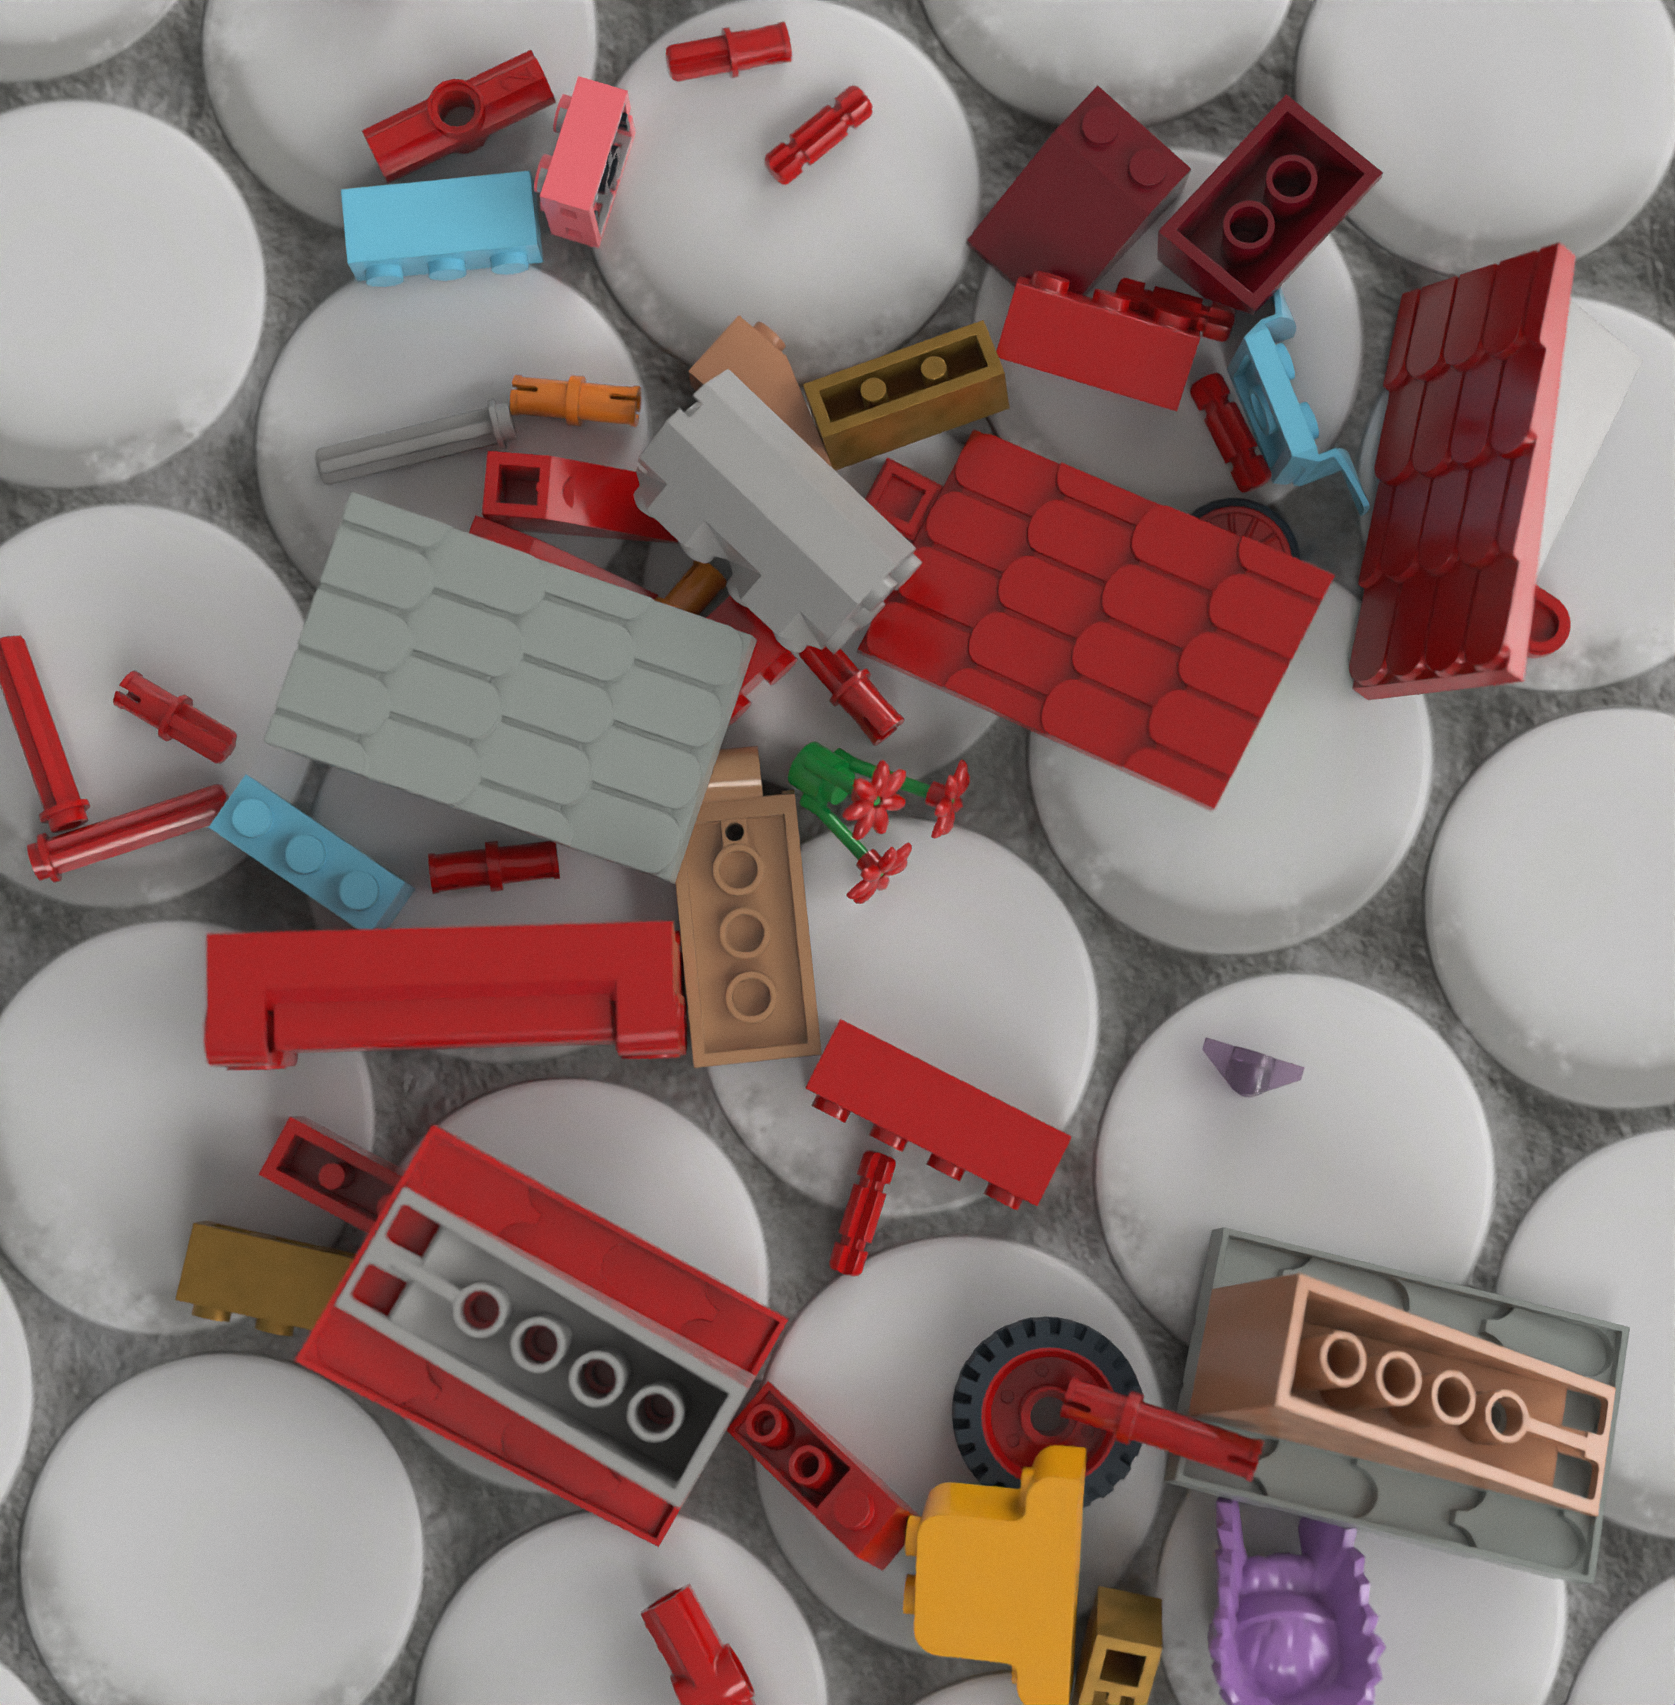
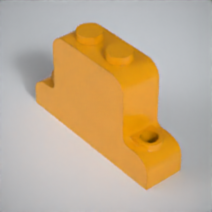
(1003, 1573)

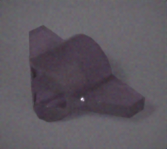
(1250, 1071)

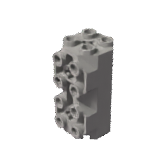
(795, 532)

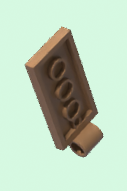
(746, 923)

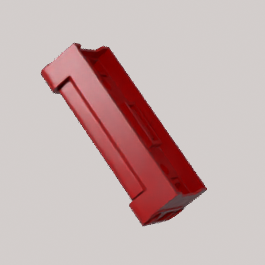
(444, 991)

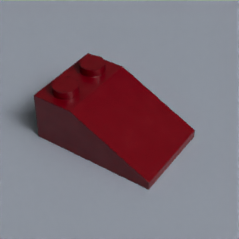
(1081, 198)

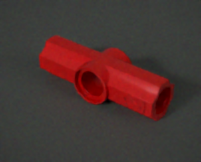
(496, 97)
(699, 1662)

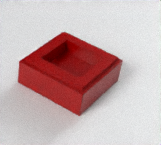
(903, 497)

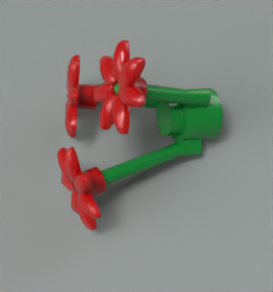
(831, 776)

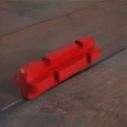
(818, 135)
(1214, 320)
(1230, 432)
(862, 1213)

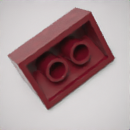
(1265, 209)

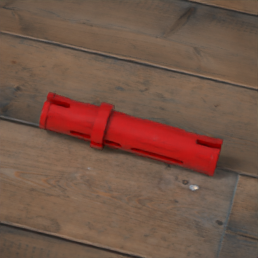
(1161, 1428)

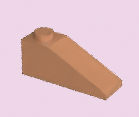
(758, 361)

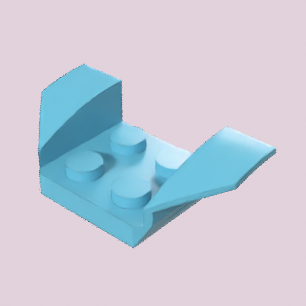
(1277, 420)

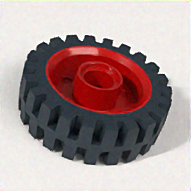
(1016, 1371)

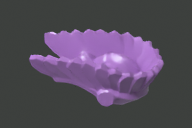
(1293, 1622)

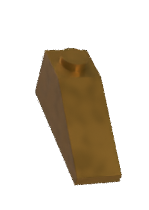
(1119, 1649)

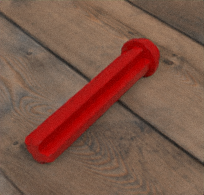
(39, 738)
(125, 832)

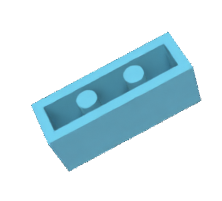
(442, 228)
(311, 856)

